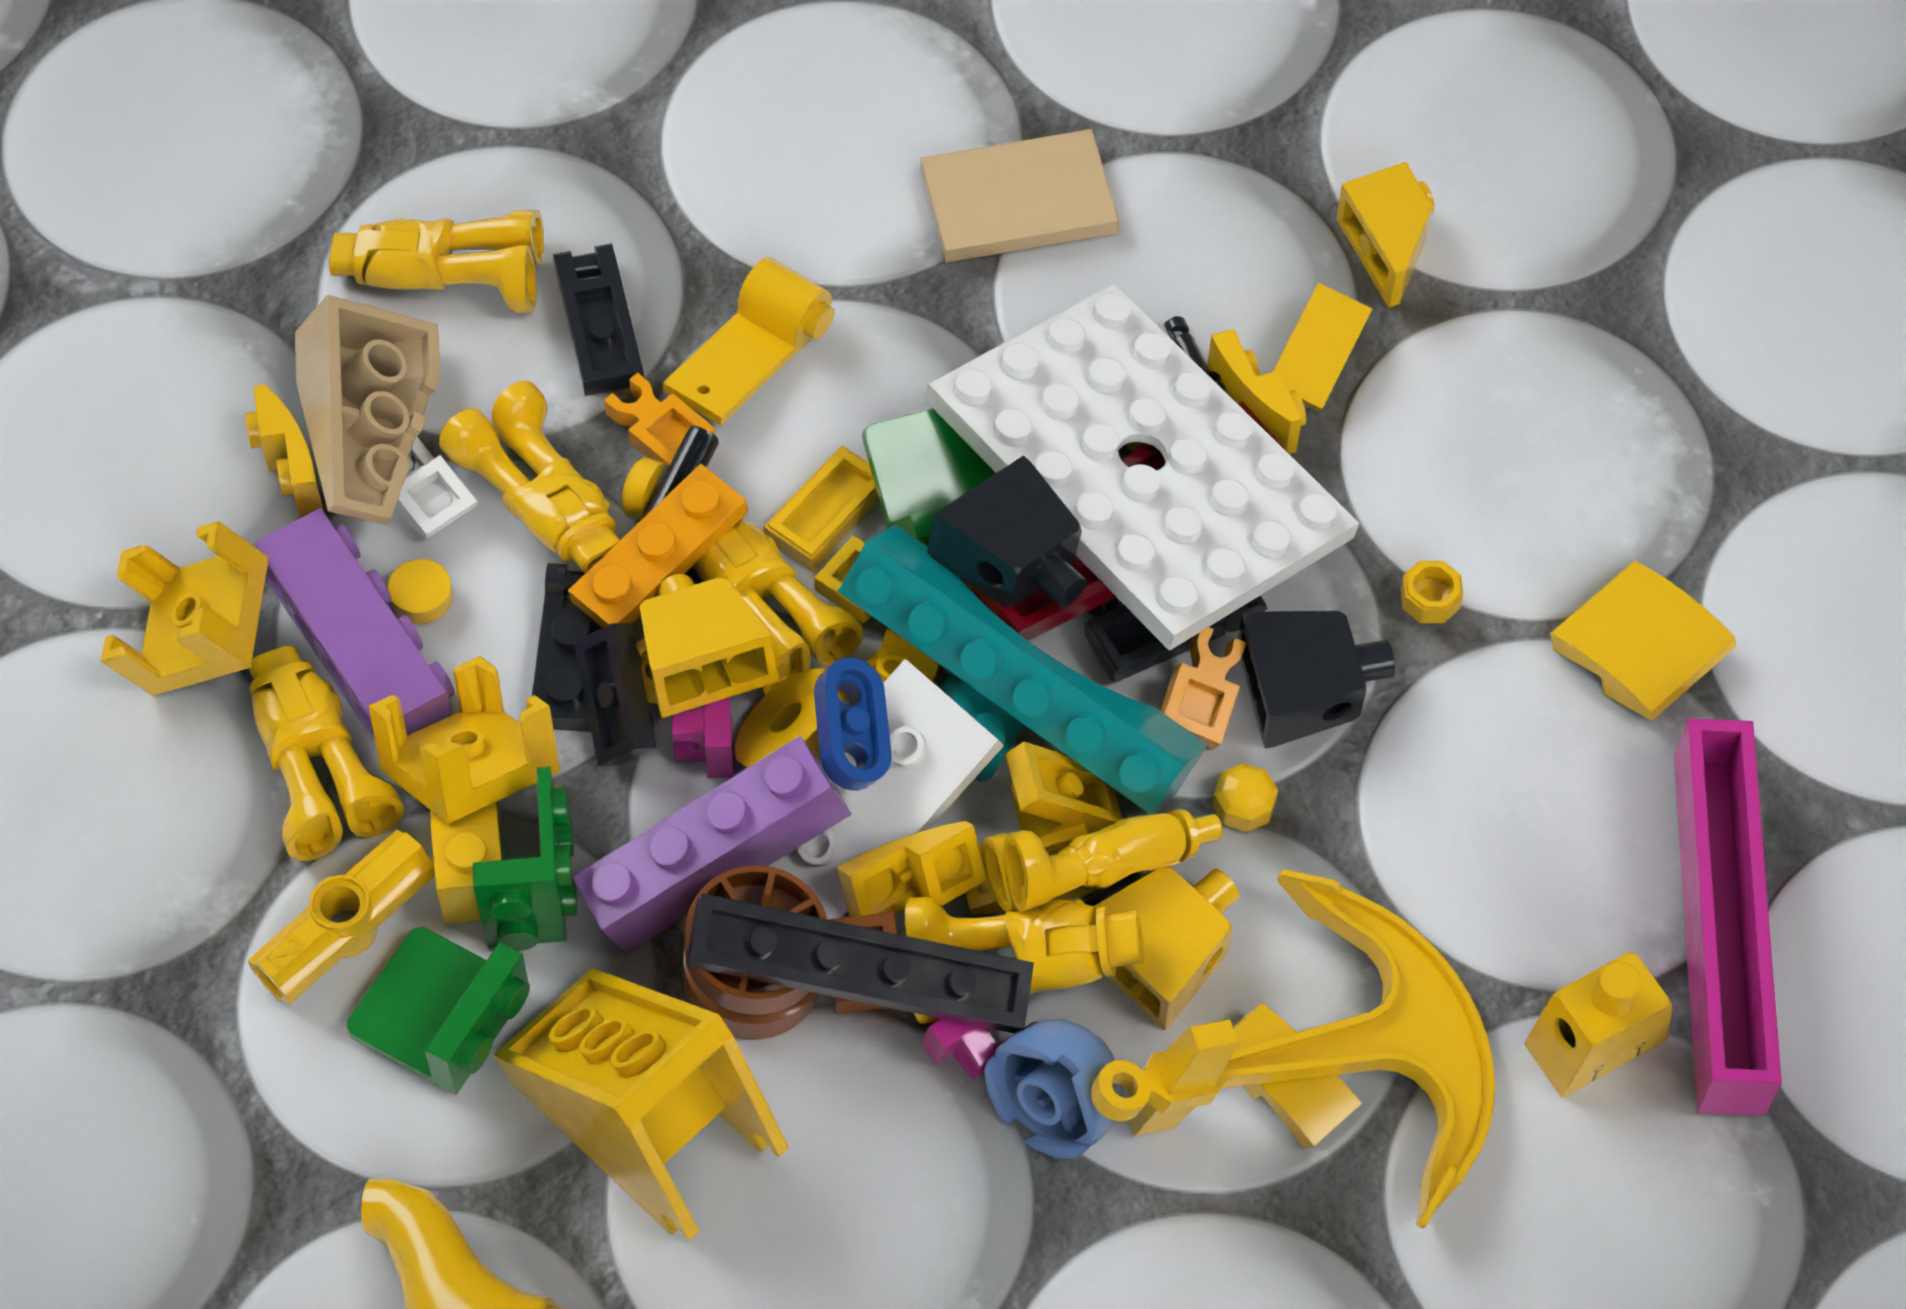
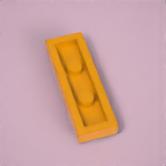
(659, 546)

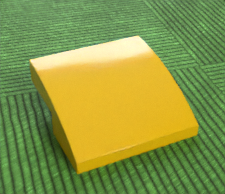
(1643, 640)

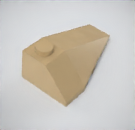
(364, 400)

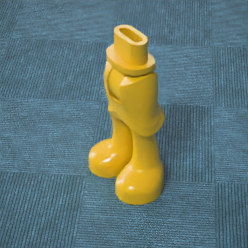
(420, 256)
(557, 505)
(759, 572)
(301, 720)
(1062, 939)

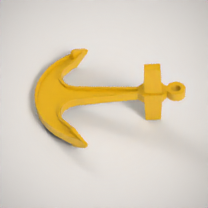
(1419, 1030)

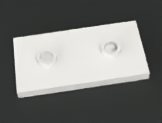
(933, 760)

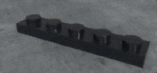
(859, 963)

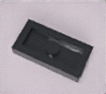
(615, 694)

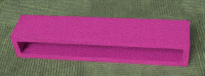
(1726, 919)

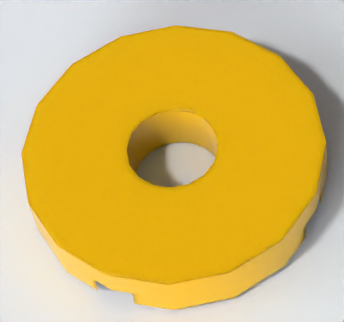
(780, 718)

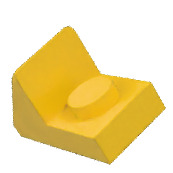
(1058, 792)

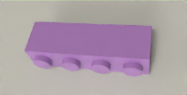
(350, 622)
(735, 825)

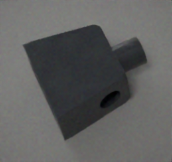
(1011, 538)
(1307, 671)

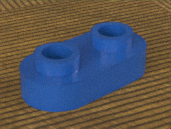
(852, 728)

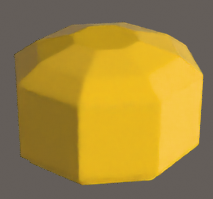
(1431, 591)
(1245, 797)

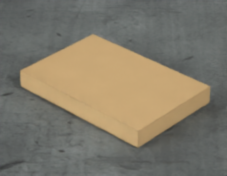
(1019, 195)

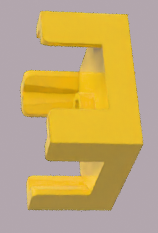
(198, 615)
(471, 754)

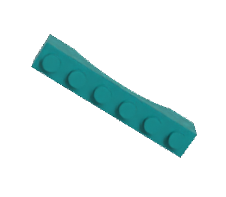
(1105, 732)

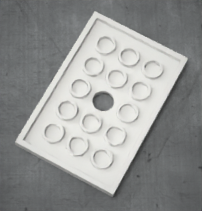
(1170, 542)

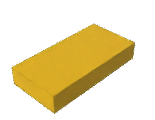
(824, 509)

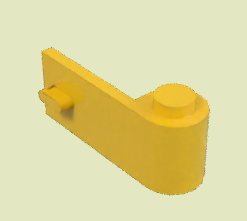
(772, 323)

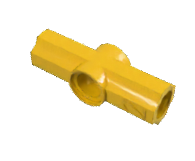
(315, 944)

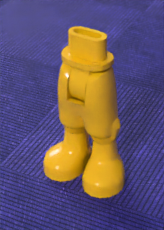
(1027, 877)

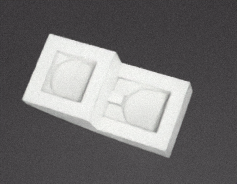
(431, 493)

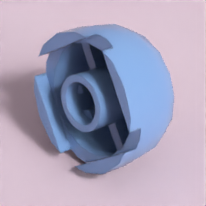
(1046, 1084)

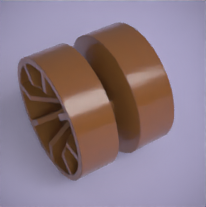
(750, 1006)

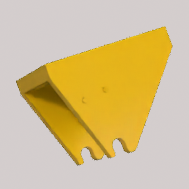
(635, 1082)

